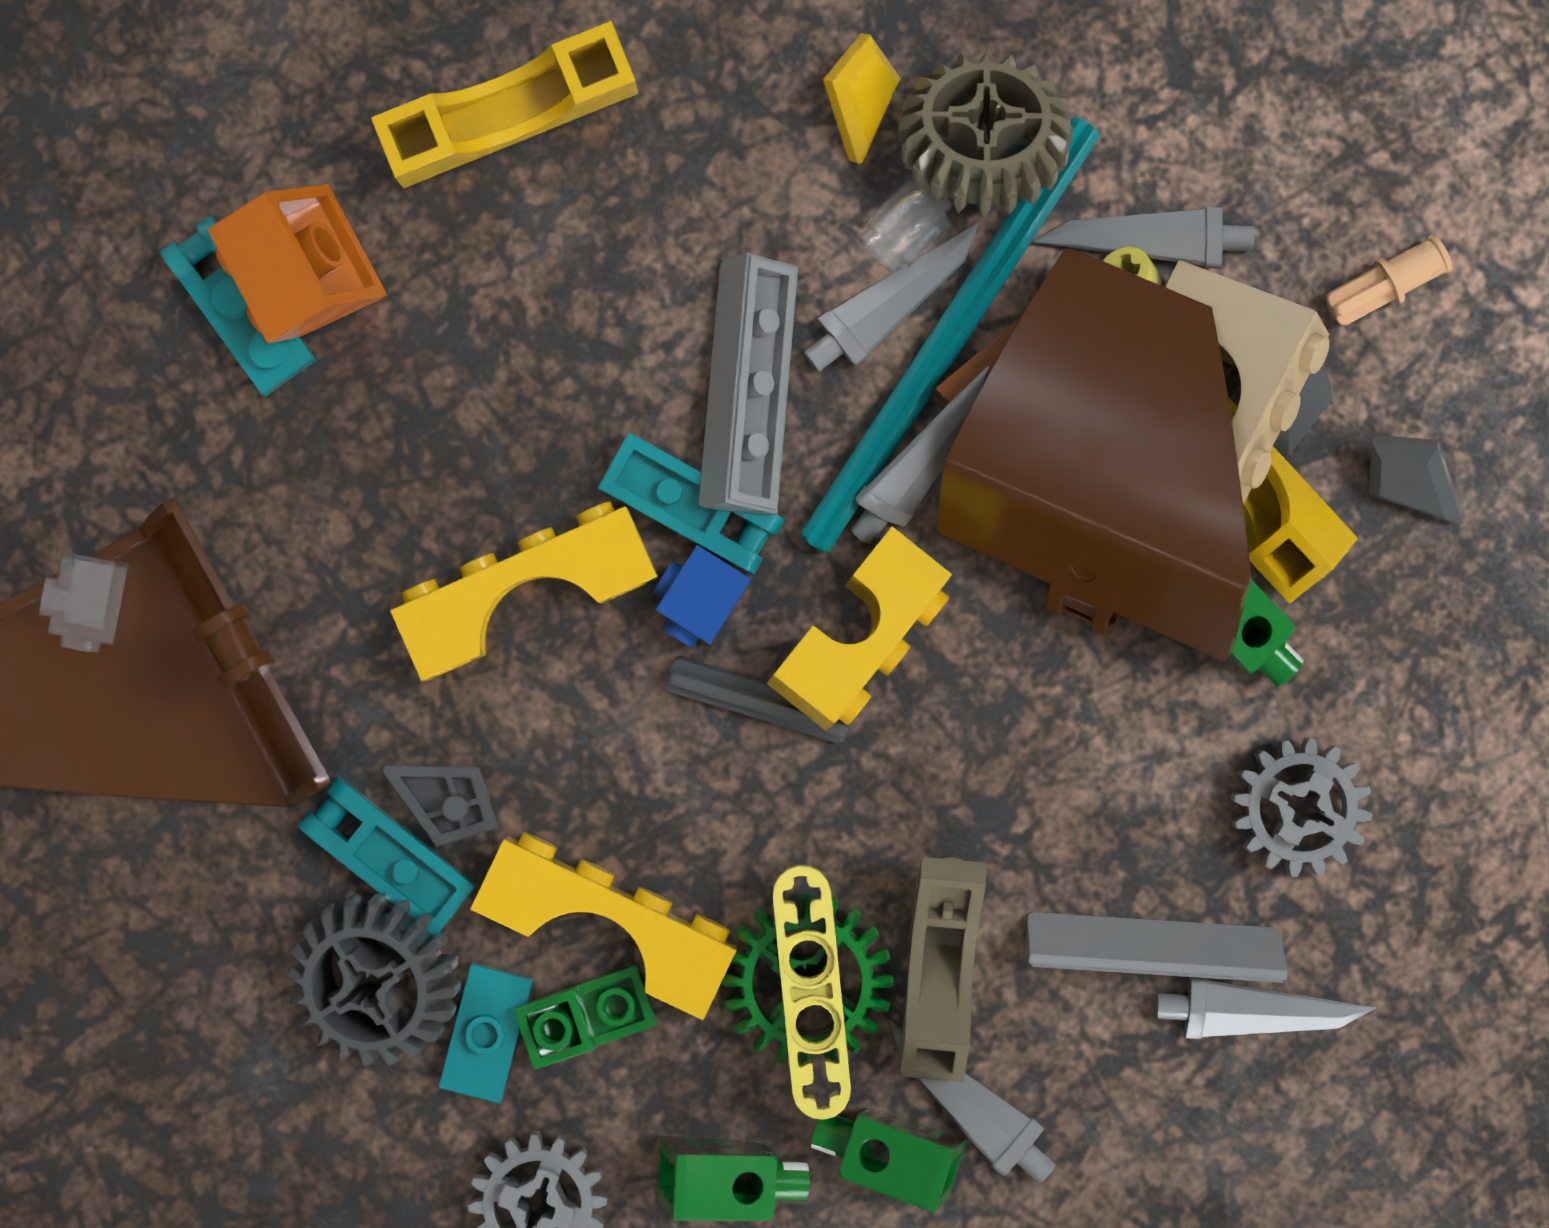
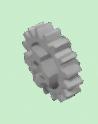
(1316, 781)
(509, 1190)

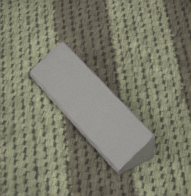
(748, 385)
(1155, 947)

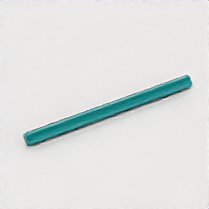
(941, 349)

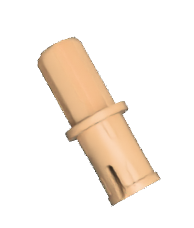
(1389, 281)

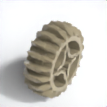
(1024, 128)

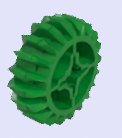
(774, 1024)

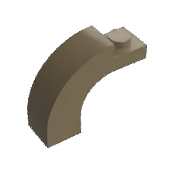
(941, 968)

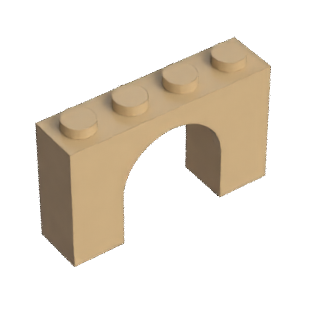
(1271, 347)

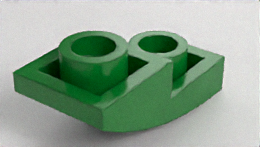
(585, 1016)

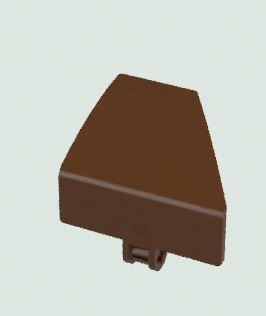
(1109, 459)
(165, 710)

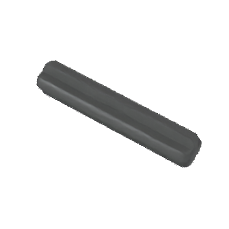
(744, 696)

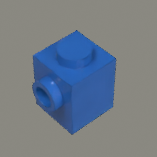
(699, 596)

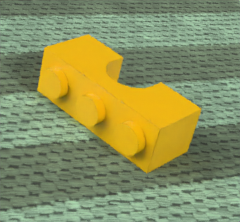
(898, 588)

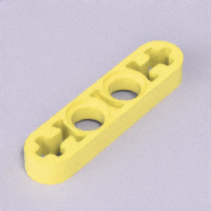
(807, 991)

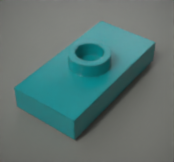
(485, 1033)

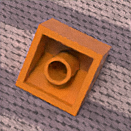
(295, 261)

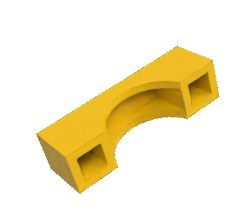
(476, 121)
(1292, 530)
(450, 623)
(679, 957)

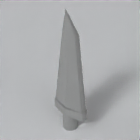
(1168, 236)
(874, 313)
(910, 475)
(1233, 1009)
(989, 1122)

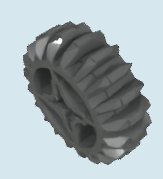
(392, 1021)

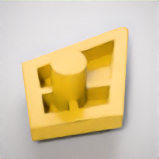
(860, 94)

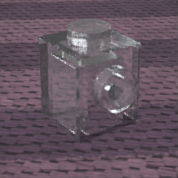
(84, 601)

